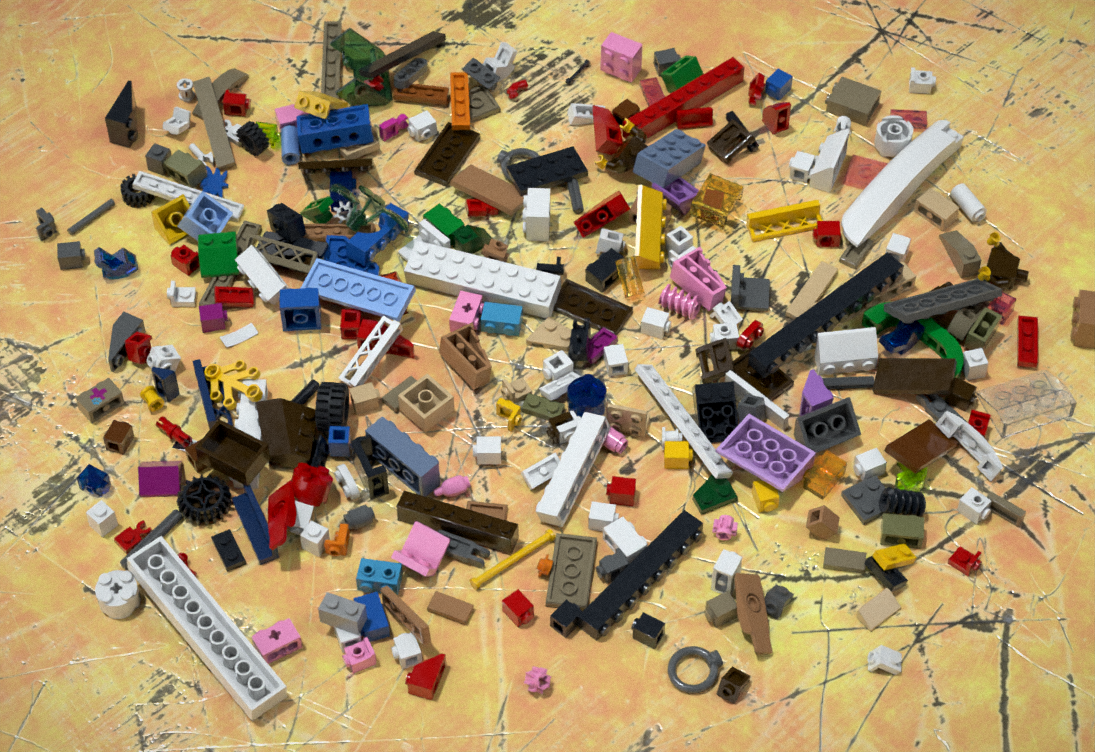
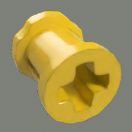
(151, 397)

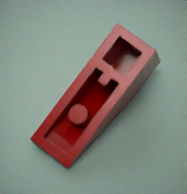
(400, 347)

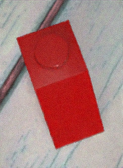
(777, 117)
(426, 677)

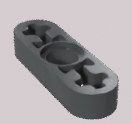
(410, 73)

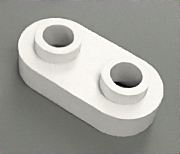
(349, 486)

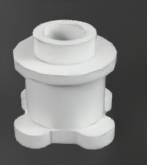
(670, 436)

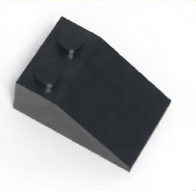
(122, 118)

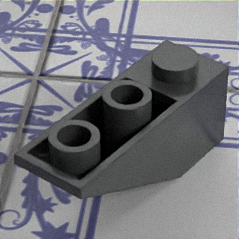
(122, 329)

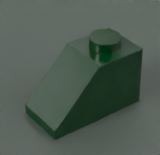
(470, 239)

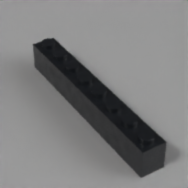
(640, 575)

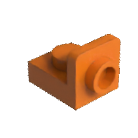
(340, 543)

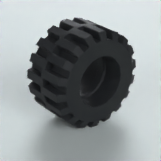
(331, 405)

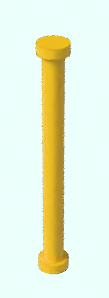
(476, 582)

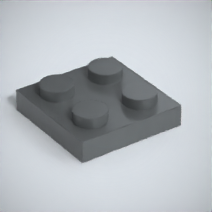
(864, 499)

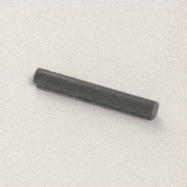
(90, 217)

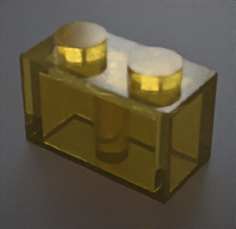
(824, 474)

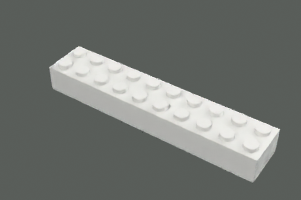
(207, 628)

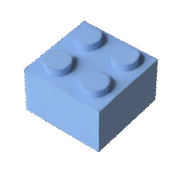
(204, 216)

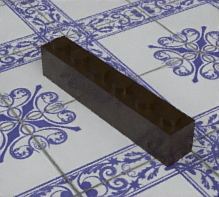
(458, 521)

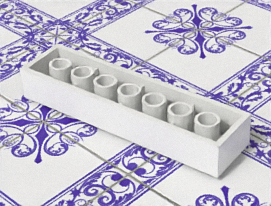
(495, 280)

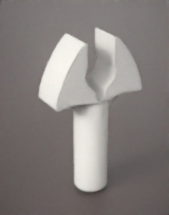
(203, 157)

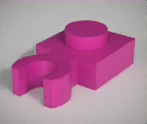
(390, 127)

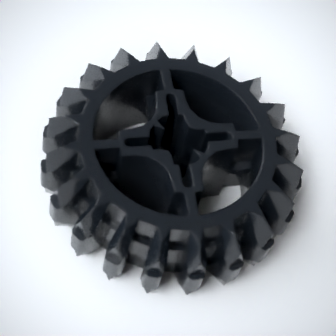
(192, 495)

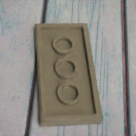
(571, 570)

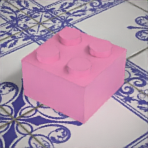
(621, 57)

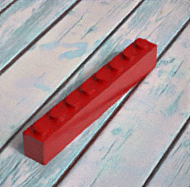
(690, 96)

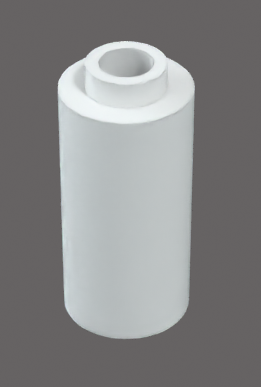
(968, 202)

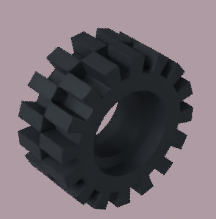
(252, 138)
(134, 198)

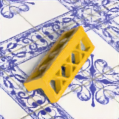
(783, 217)

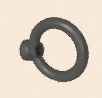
(505, 158)
(712, 659)

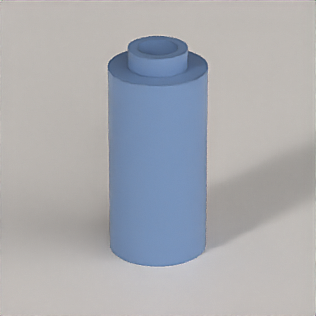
(290, 145)

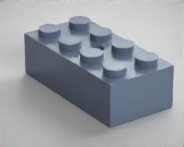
(669, 158)
(404, 457)

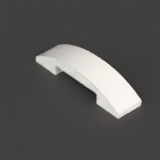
(973, 442)

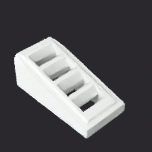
(580, 114)

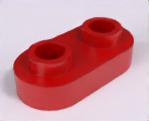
(749, 335)

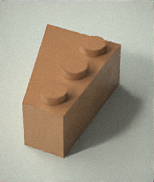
(1084, 319)
(466, 355)

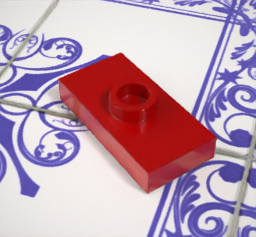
(694, 117)
(234, 296)

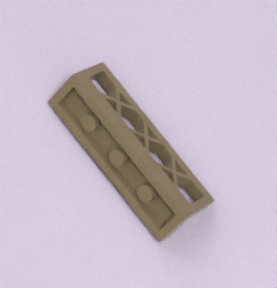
(283, 262)

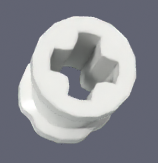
(189, 85)

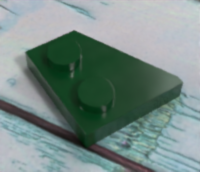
(714, 495)

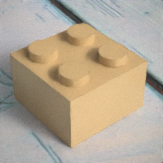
(426, 402)

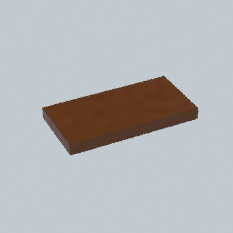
(921, 446)

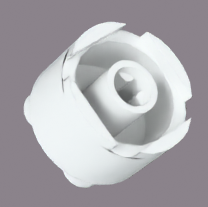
(892, 135)
(117, 594)

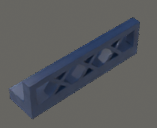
(205, 396)
(254, 525)

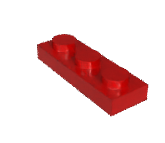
(1027, 341)

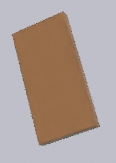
(489, 189)

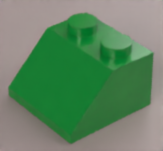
(218, 254)

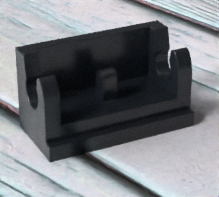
(580, 341)

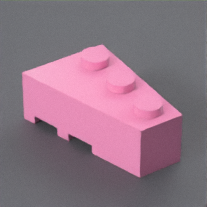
(696, 276)

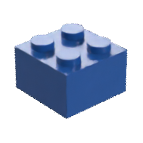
(300, 309)

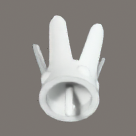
(843, 122)

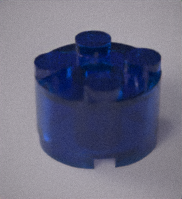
(587, 395)

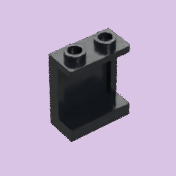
(374, 480)

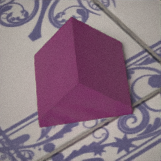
(159, 478)

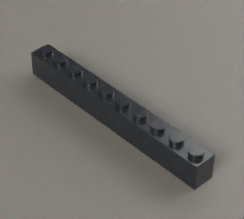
(825, 315)

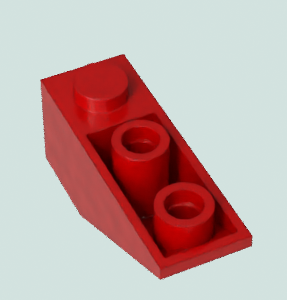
(606, 130)
(602, 214)

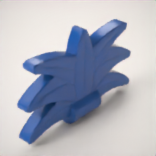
(214, 182)

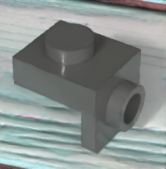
(47, 225)
(776, 600)

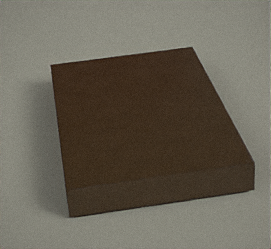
(770, 386)

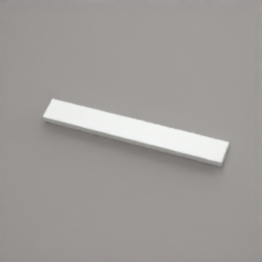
(683, 421)

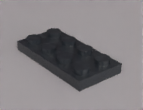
(547, 170)

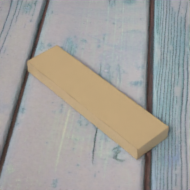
(812, 289)

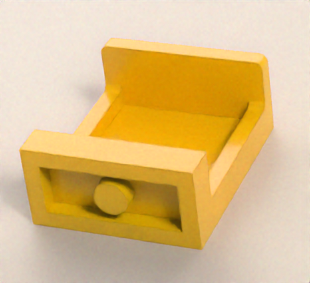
(318, 103)

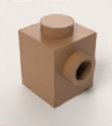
(822, 522)

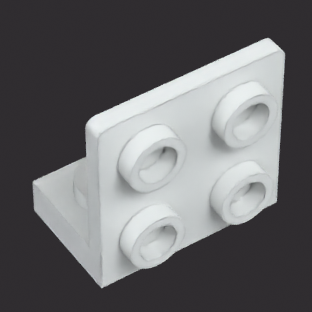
(427, 234)

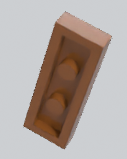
(422, 94)

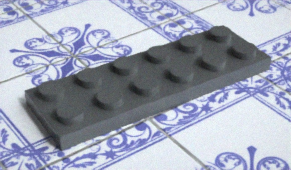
(942, 300)

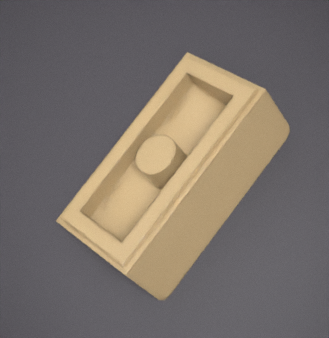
(878, 609)

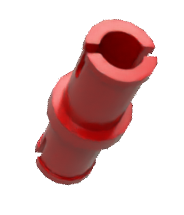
(174, 431)

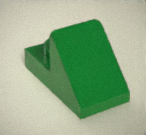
(318, 210)

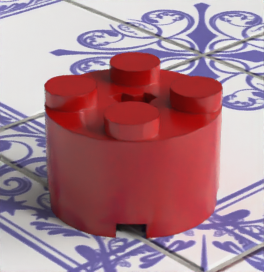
(311, 484)

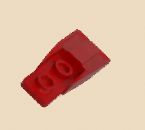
(281, 514)

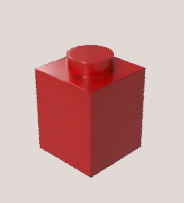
(621, 491)
(518, 608)

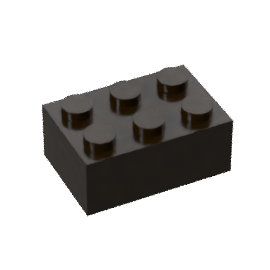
(233, 452)

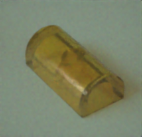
(629, 276)

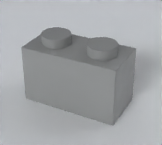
(342, 613)

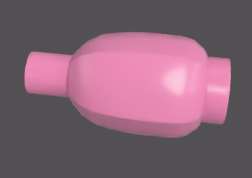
(453, 486)

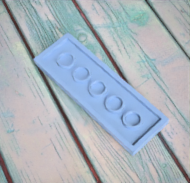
(359, 289)

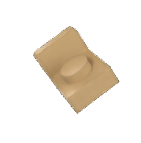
(516, 390)

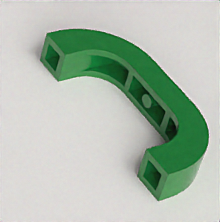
(933, 336)

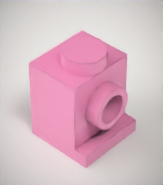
(359, 656)

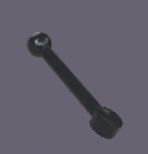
(569, 80)

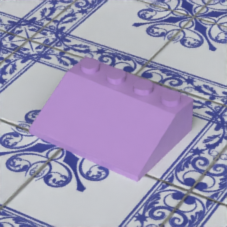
(767, 453)

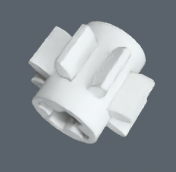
(343, 217)

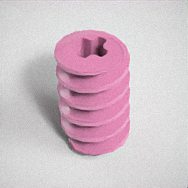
(679, 302)

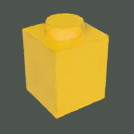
(677, 454)
(765, 496)

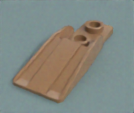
(752, 611)

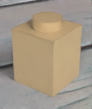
(364, 398)

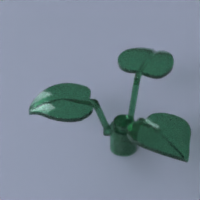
(357, 218)

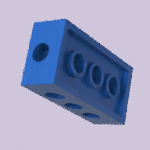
(339, 123)

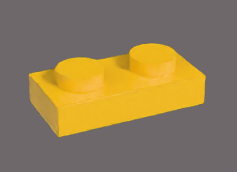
(894, 556)

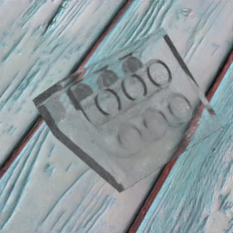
(1027, 403)

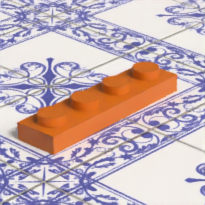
(459, 101)

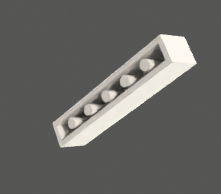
(248, 419)
(573, 469)

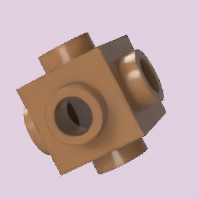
(496, 250)

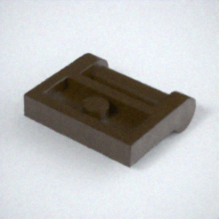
(727, 137)
(720, 357)

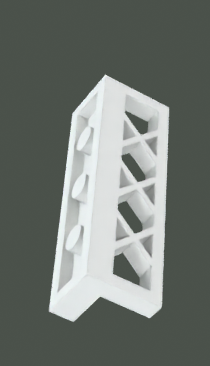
(374, 355)

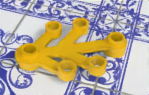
(216, 373)

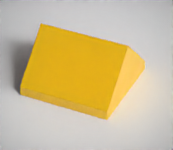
(168, 217)

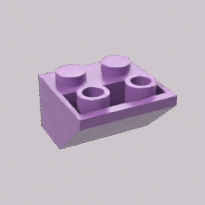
(814, 394)

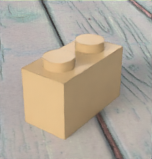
(936, 209)

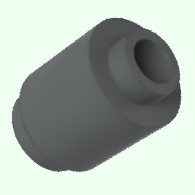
(359, 517)

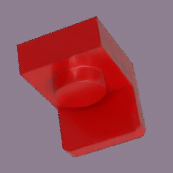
(965, 561)

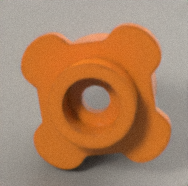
(544, 566)

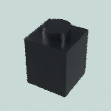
(565, 618)
(648, 630)

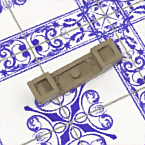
(226, 81)

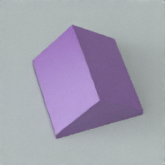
(678, 194)

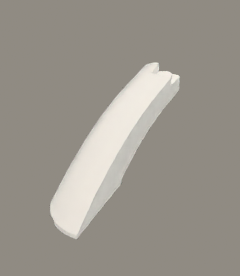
(898, 181)

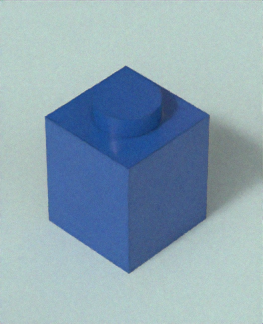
(778, 84)
(339, 441)

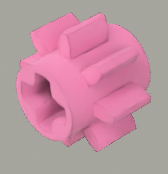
(725, 527)
(537, 679)

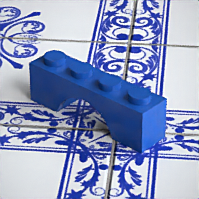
(365, 246)

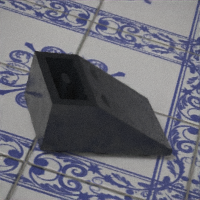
(715, 409)

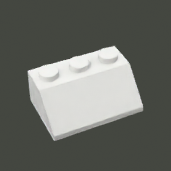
(829, 161)
(846, 351)

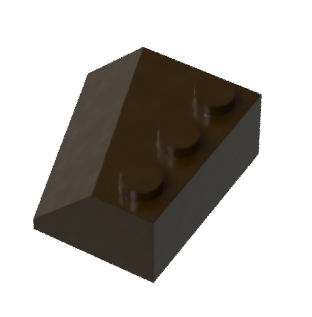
(287, 430)

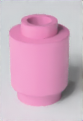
(615, 441)

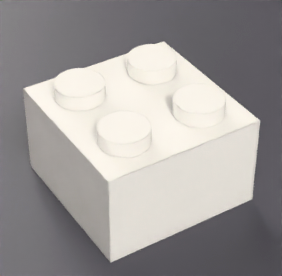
(537, 214)

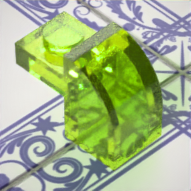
(909, 480)

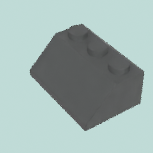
(827, 426)

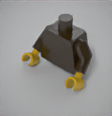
(627, 153)
(1001, 266)

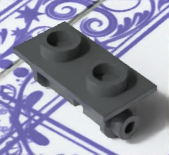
(481, 74)

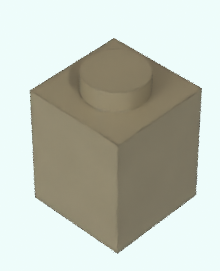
(721, 609)

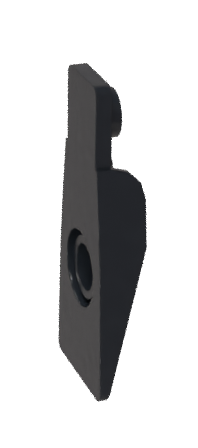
(320, 247)

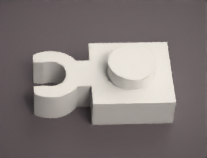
(231, 132)

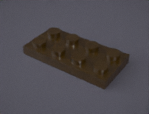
(309, 167)

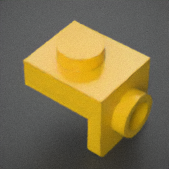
(509, 411)

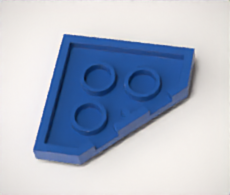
(337, 254)

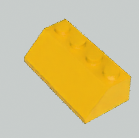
(649, 228)

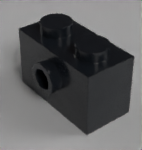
(286, 222)

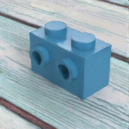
(377, 574)

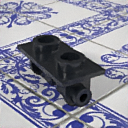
(319, 453)

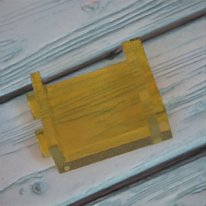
(716, 200)

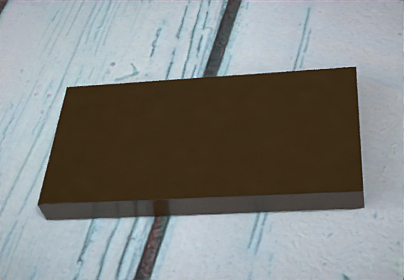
(446, 155)
(581, 302)
(914, 376)

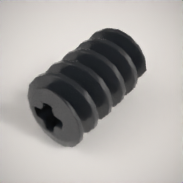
(902, 502)

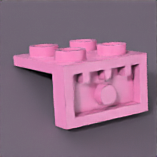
(422, 550)

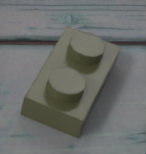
(541, 407)

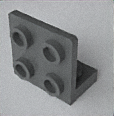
(749, 292)

